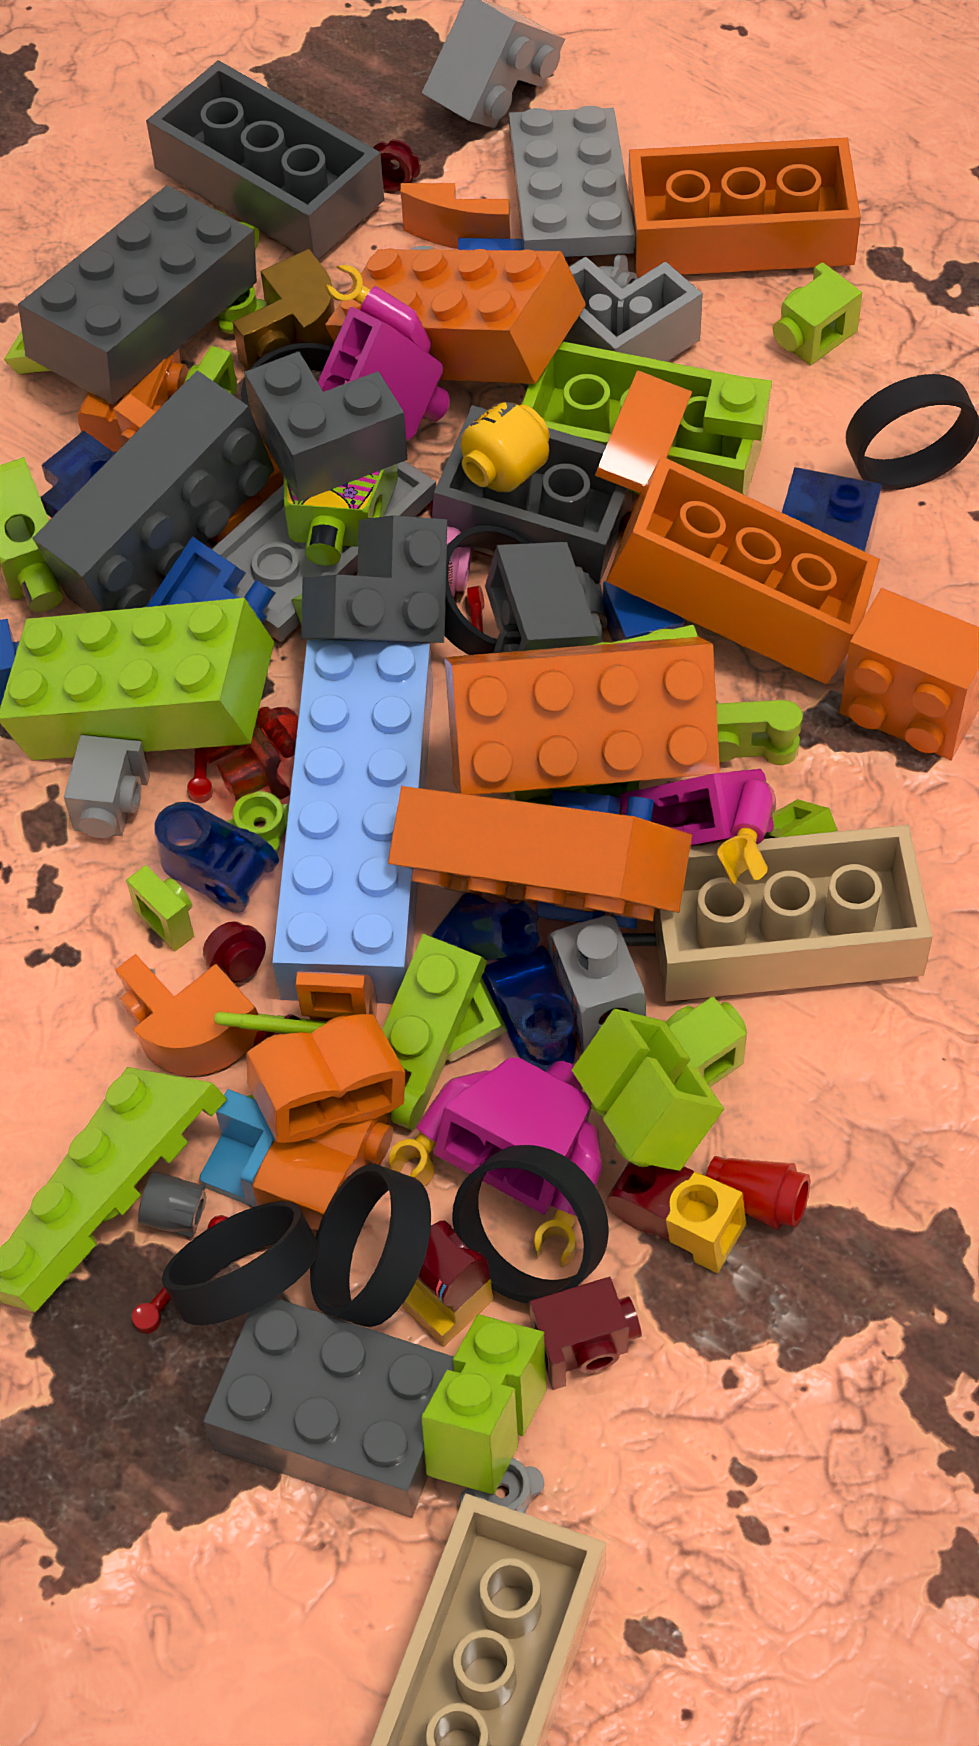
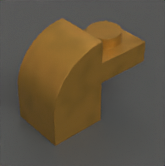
(294, 309)

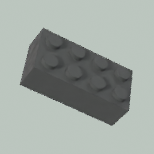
(266, 160)
(138, 293)
(153, 495)

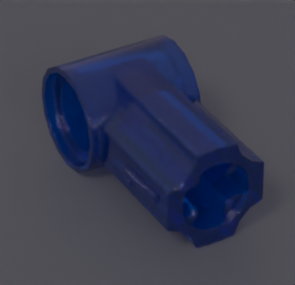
(490, 929)

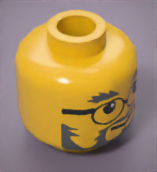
(504, 446)

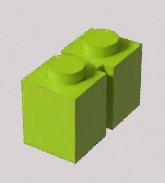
(630, 1084)
(484, 1404)

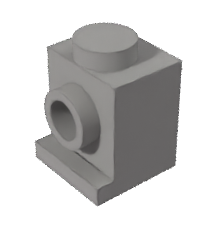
(105, 784)

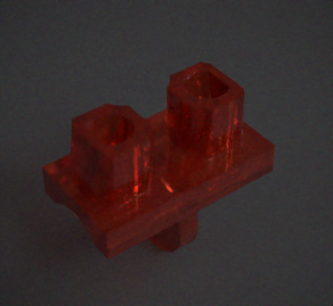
(258, 762)

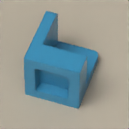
(239, 1150)

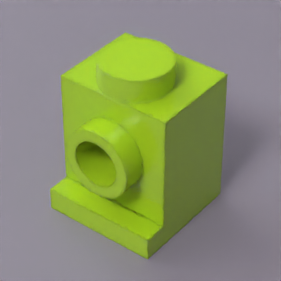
(818, 315)
(711, 1037)

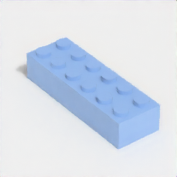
(355, 747)

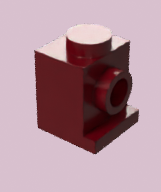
(584, 1328)

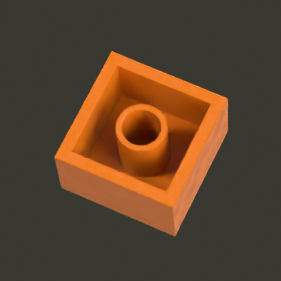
(913, 674)

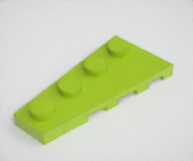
(97, 1178)

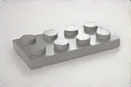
(571, 181)
(268, 554)

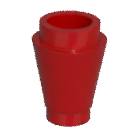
(770, 1189)

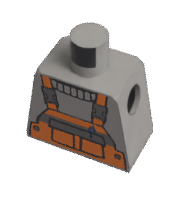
(595, 974)

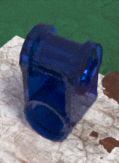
(222, 860)
(533, 1007)

